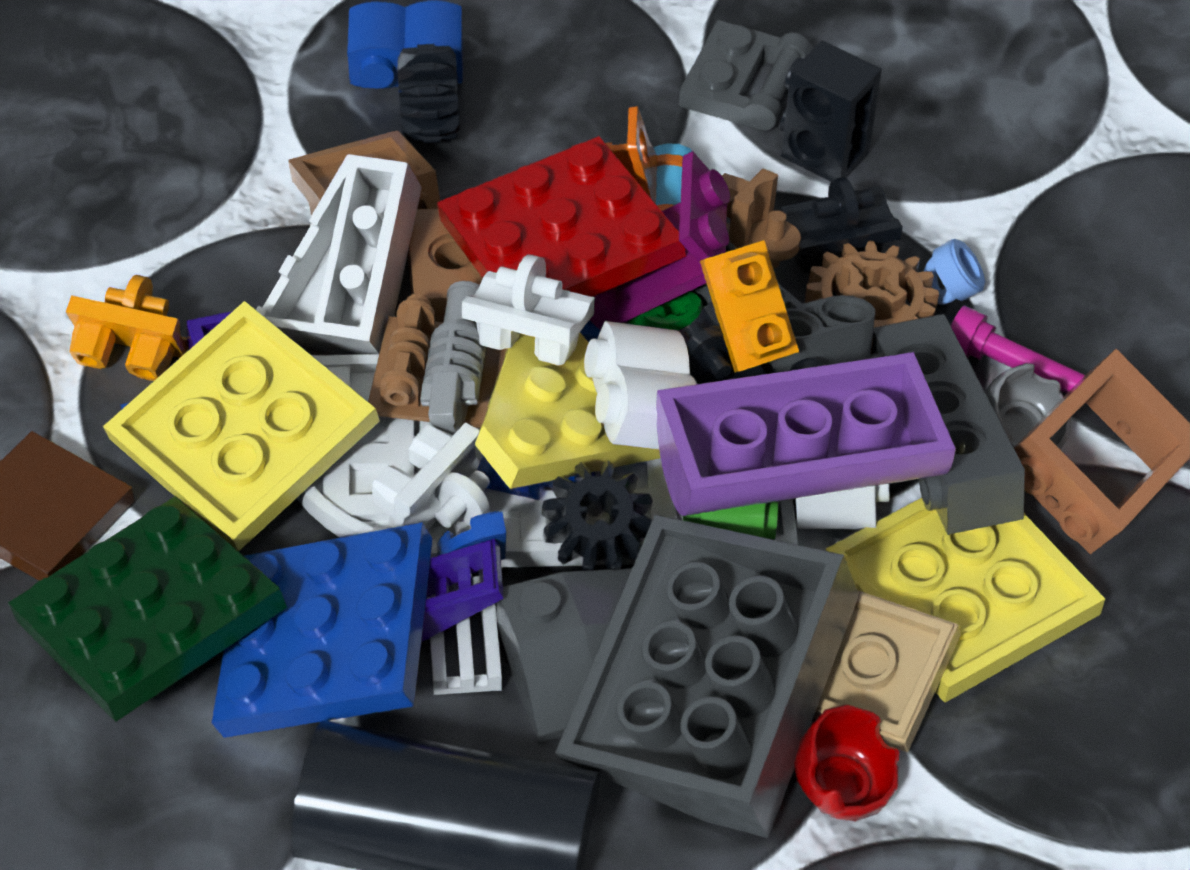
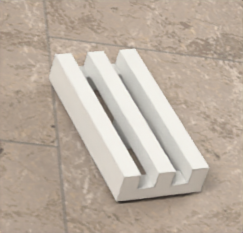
(467, 681)

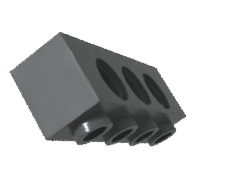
(986, 472)

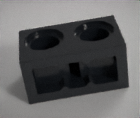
(829, 111)

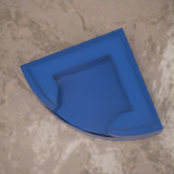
(483, 528)

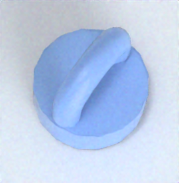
(957, 270)

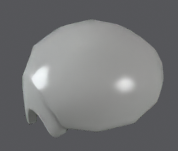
(1023, 400)

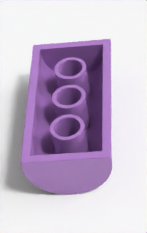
(800, 434)

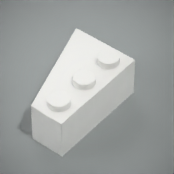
(350, 261)

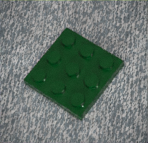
(146, 607)

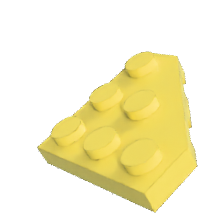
(546, 420)

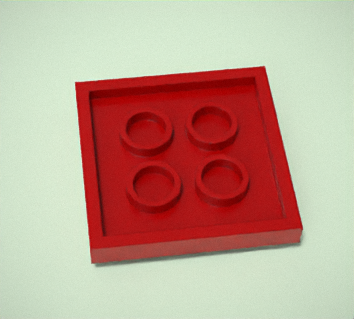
(572, 211)

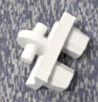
(529, 305)
(443, 489)

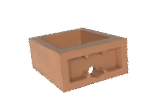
(1138, 417)

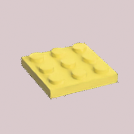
(241, 425)
(995, 581)

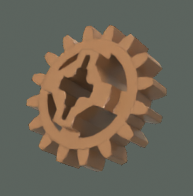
(877, 279)

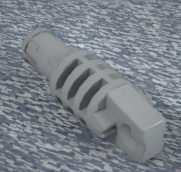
(453, 364)

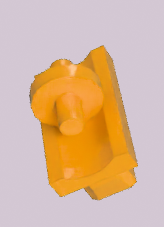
(749, 306)
(128, 319)

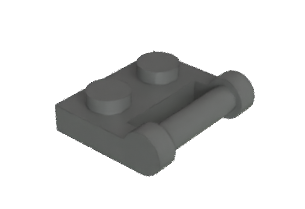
(728, 67)

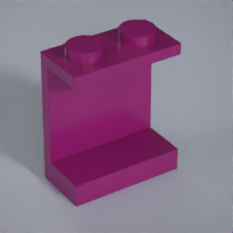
(703, 233)

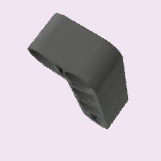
(825, 329)

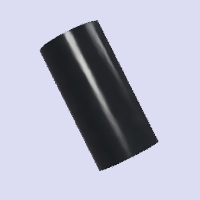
(436, 805)

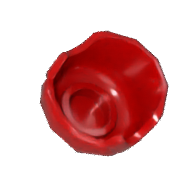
(847, 764)

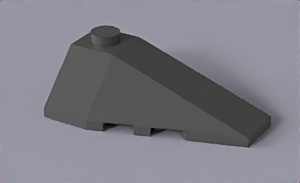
(552, 637)

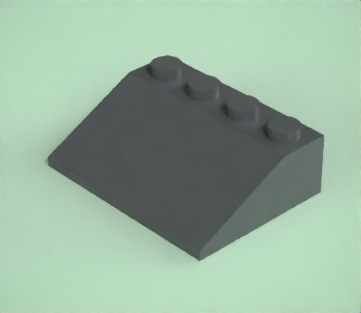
(712, 671)

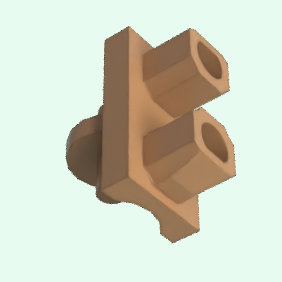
(755, 218)

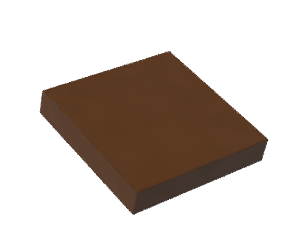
(53, 506)

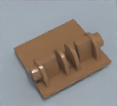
(403, 362)

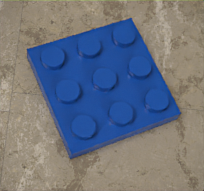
(341, 642)

